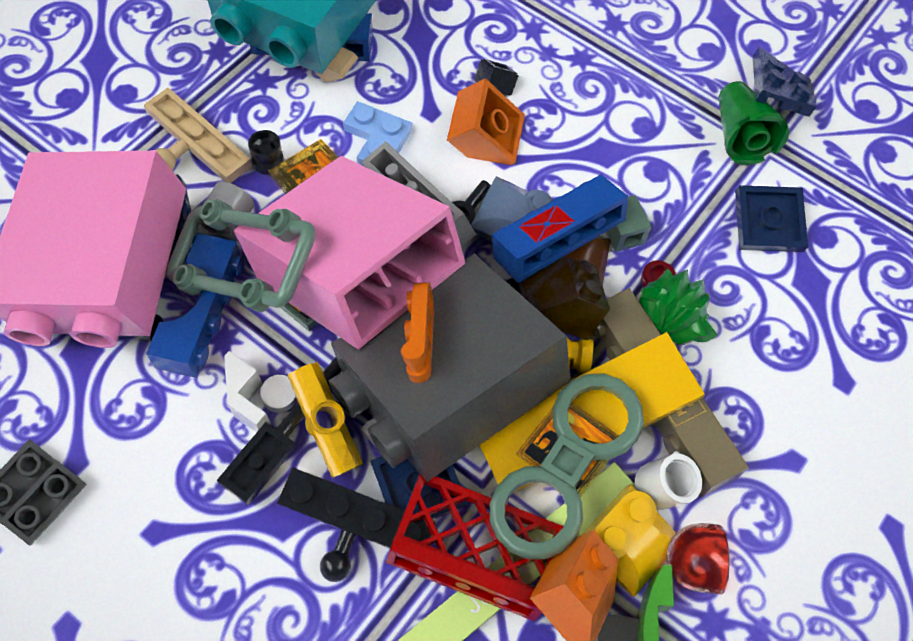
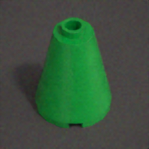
(749, 126)

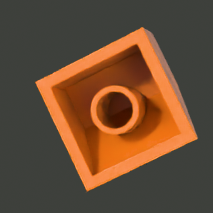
(486, 124)
(578, 588)

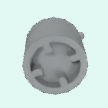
(236, 198)

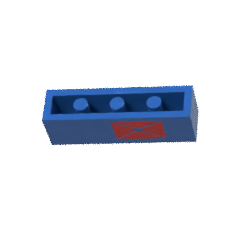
(559, 227)

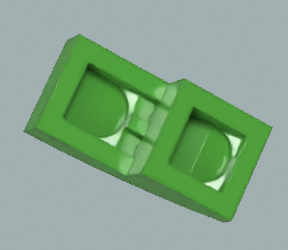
(656, 598)

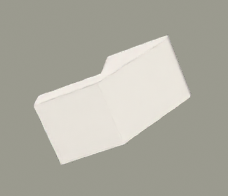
(241, 385)

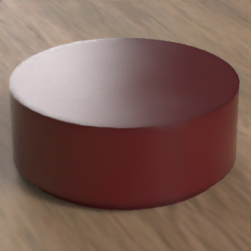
(654, 270)

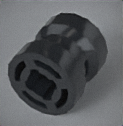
(265, 150)

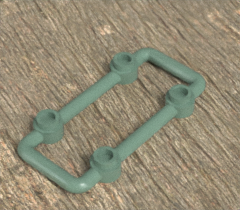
(253, 293)

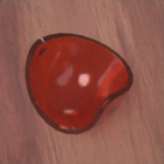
(700, 558)

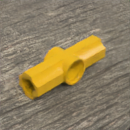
(315, 396)

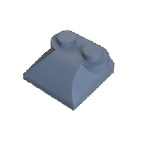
(504, 205)

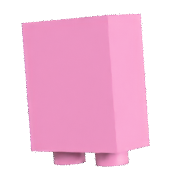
(87, 246)
(366, 249)

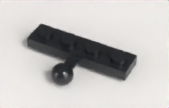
(347, 511)

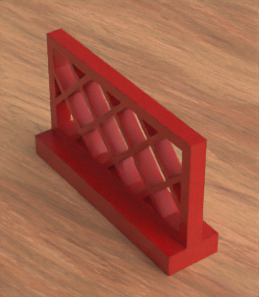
(458, 572)

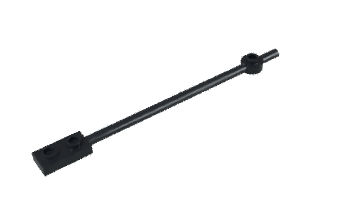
(271, 445)

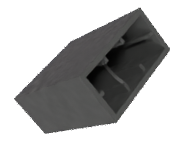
(488, 369)

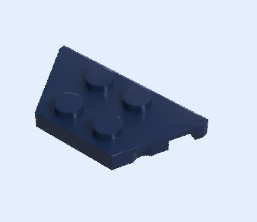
(782, 83)

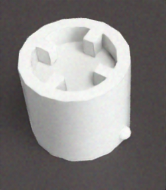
(670, 481)

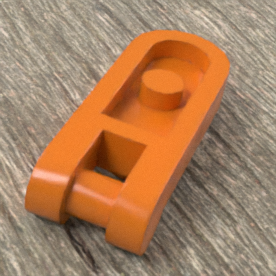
(419, 332)

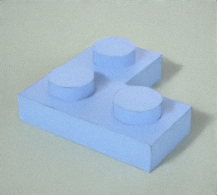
(376, 128)

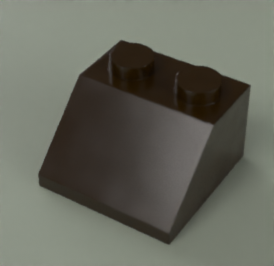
(568, 296)

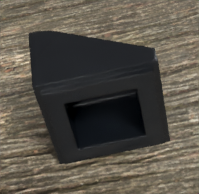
(498, 75)

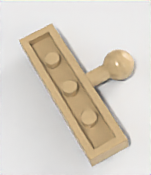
(197, 136)

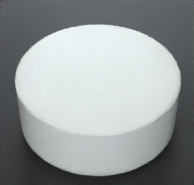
(278, 394)

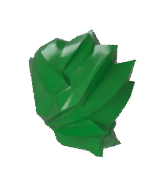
(678, 307)

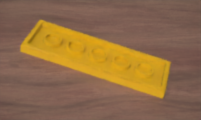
(652, 370)

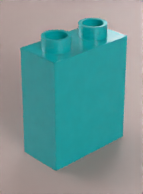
(290, 30)

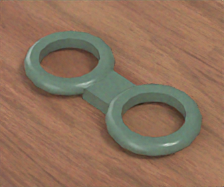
(566, 466)

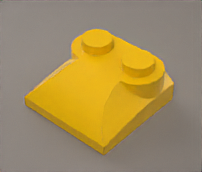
(635, 536)

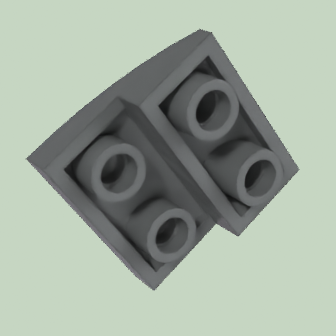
(34, 491)

